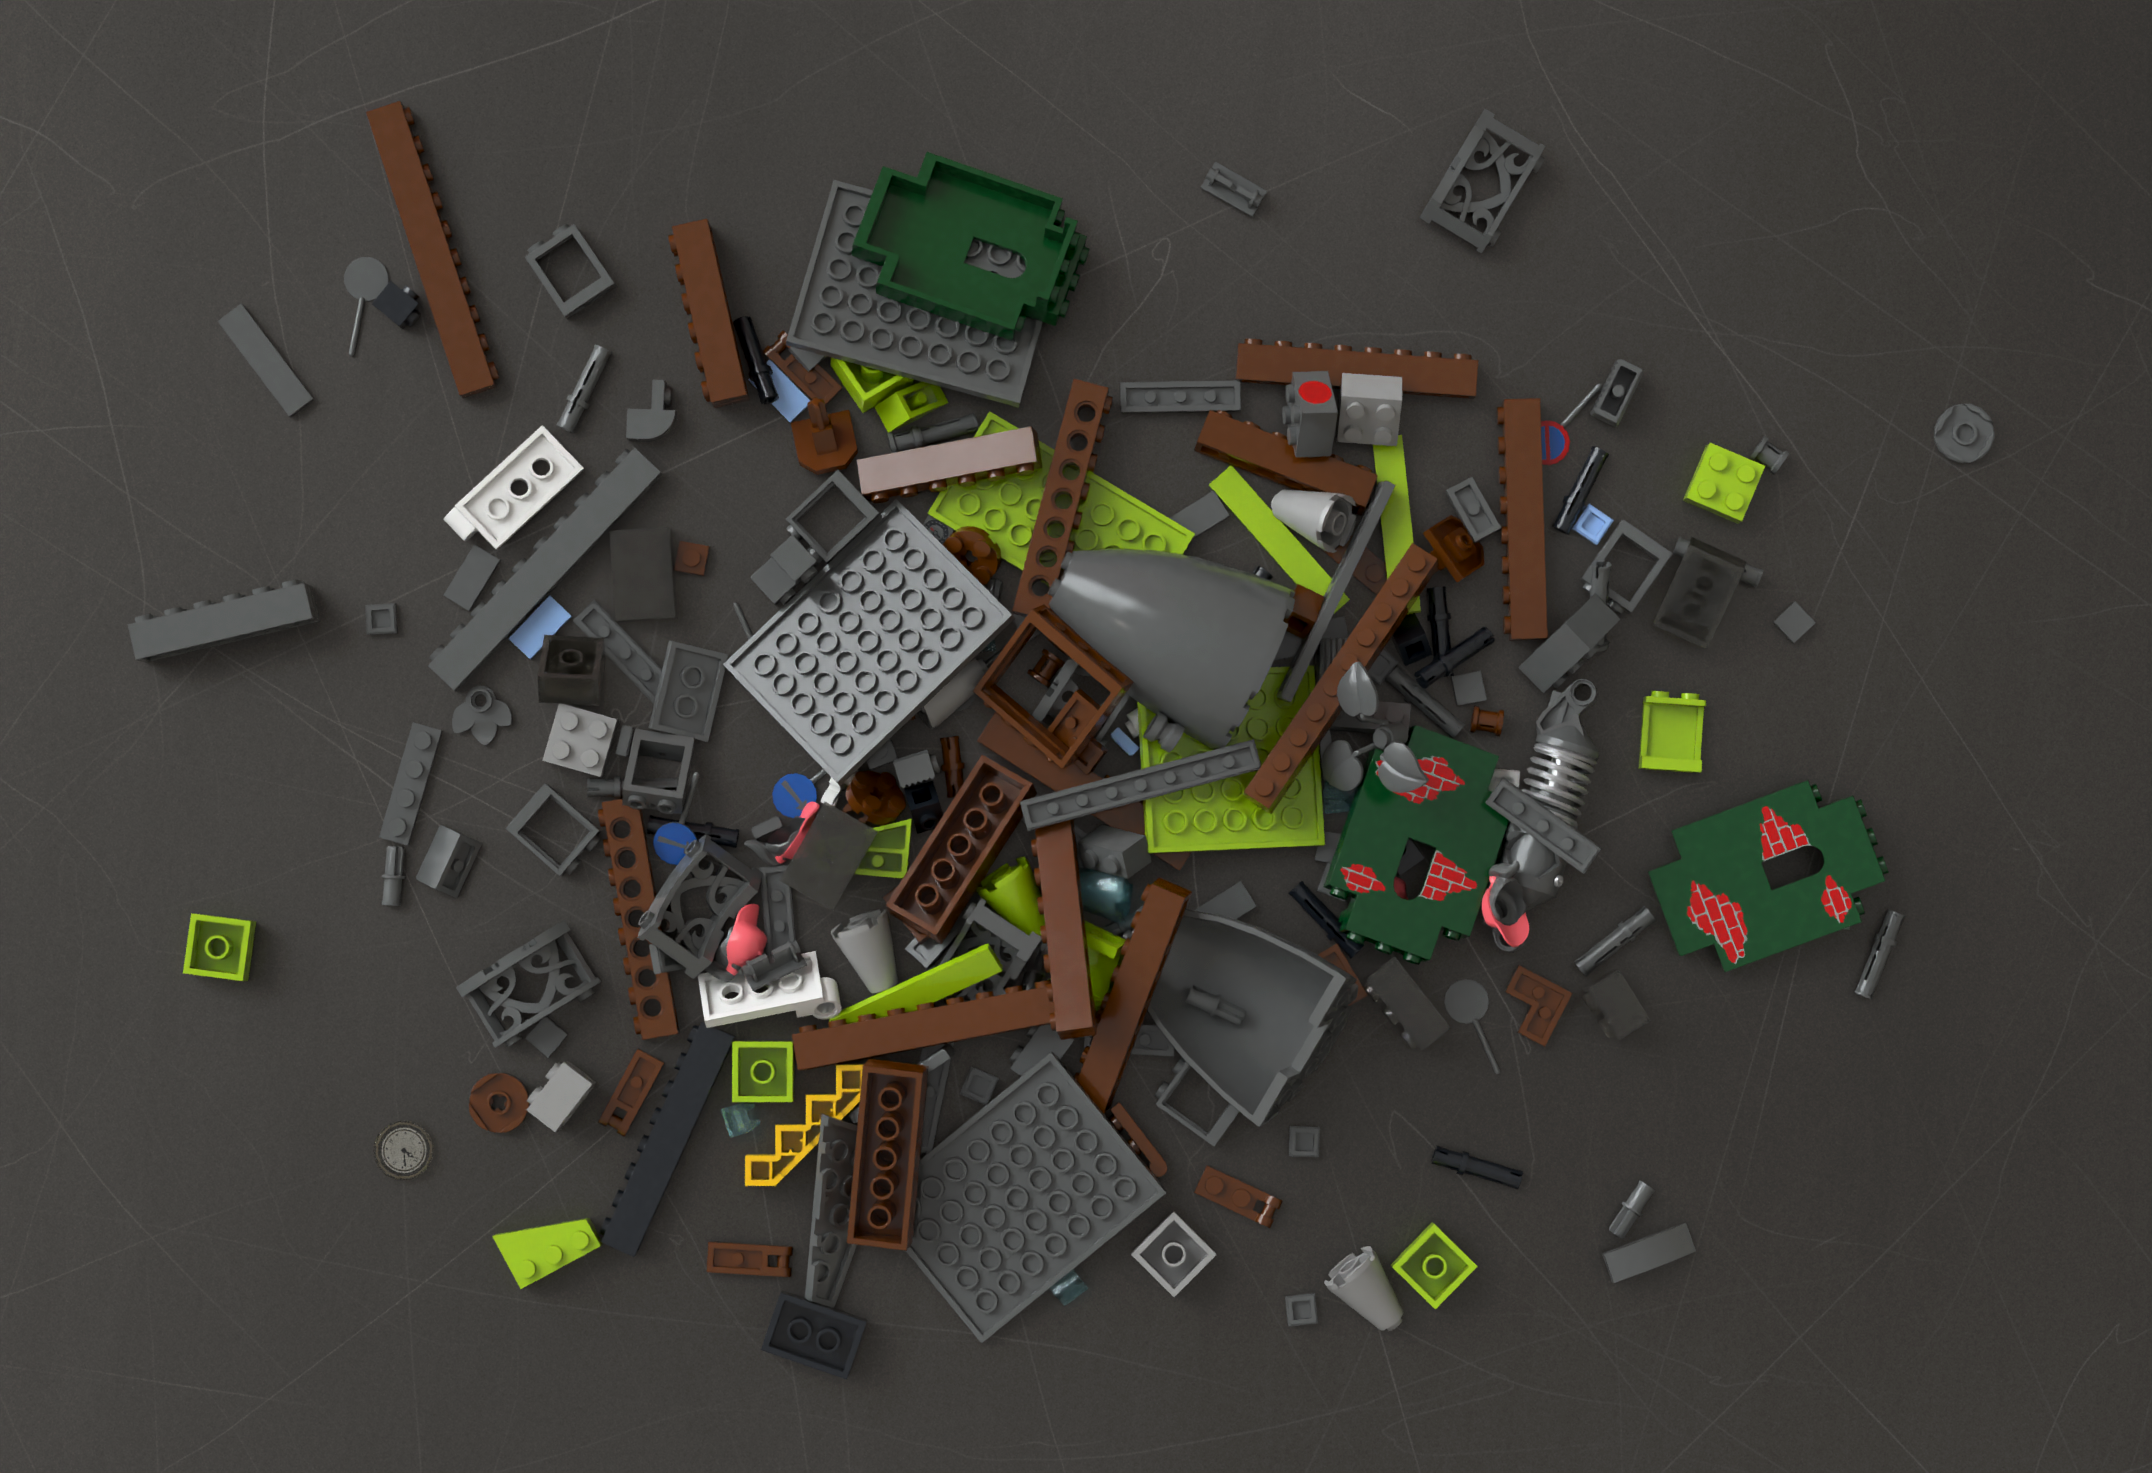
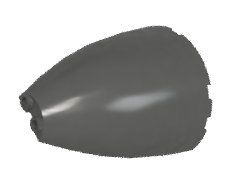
(1179, 628)
(1290, 1001)

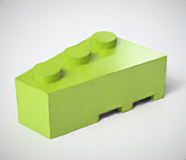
(889, 851)
(544, 1249)

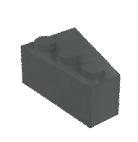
(1569, 644)

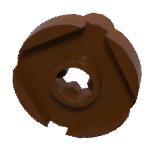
(982, 547)
(888, 801)
(481, 1102)

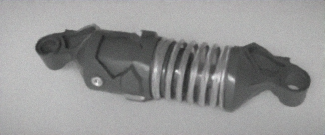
(1569, 745)

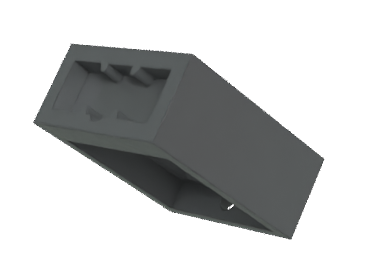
(587, 295)
(798, 531)
(1646, 545)
(664, 747)
(532, 808)
(1165, 1092)

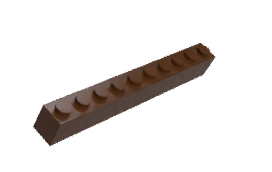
(432, 250)
(1322, 704)
(924, 1027)

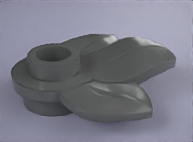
(481, 719)

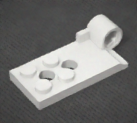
(492, 505)
(798, 992)

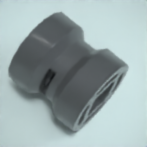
(1166, 733)

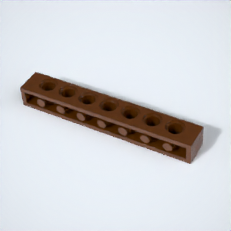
(1081, 396)
(612, 813)

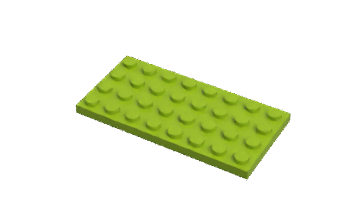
(1011, 506)

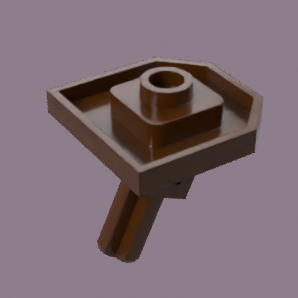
(824, 440)
(1454, 548)

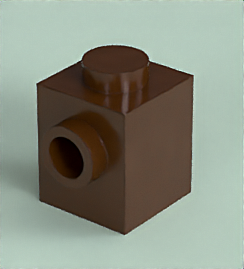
(1305, 610)

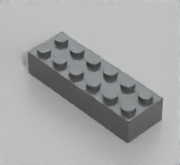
(223, 622)

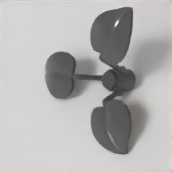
(1399, 768)

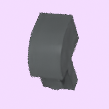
(652, 423)

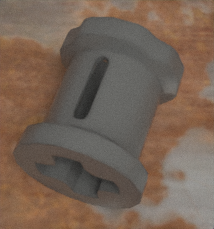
(1769, 455)

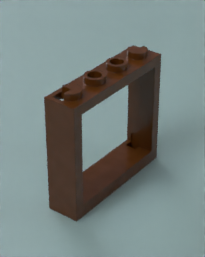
(1083, 654)

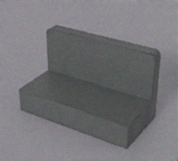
(448, 861)

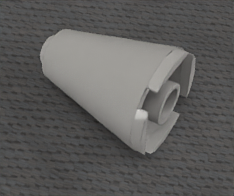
(1317, 516)
(953, 694)
(869, 949)
(1366, 1289)

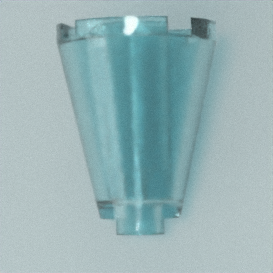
(1105, 894)

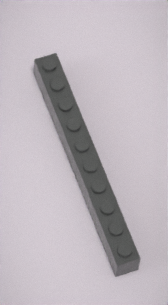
(545, 569)

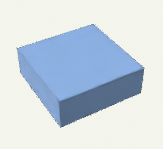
(1592, 524)
(1124, 741)

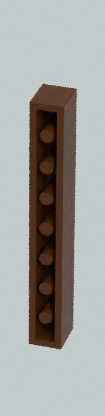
(1420, 374)
(1524, 519)
(1012, 747)
(1064, 931)
(1132, 990)

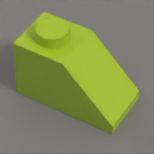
(910, 405)

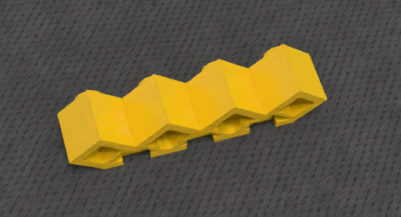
(797, 1140)

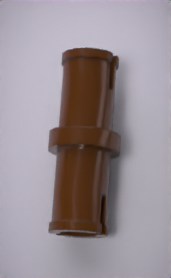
(952, 765)

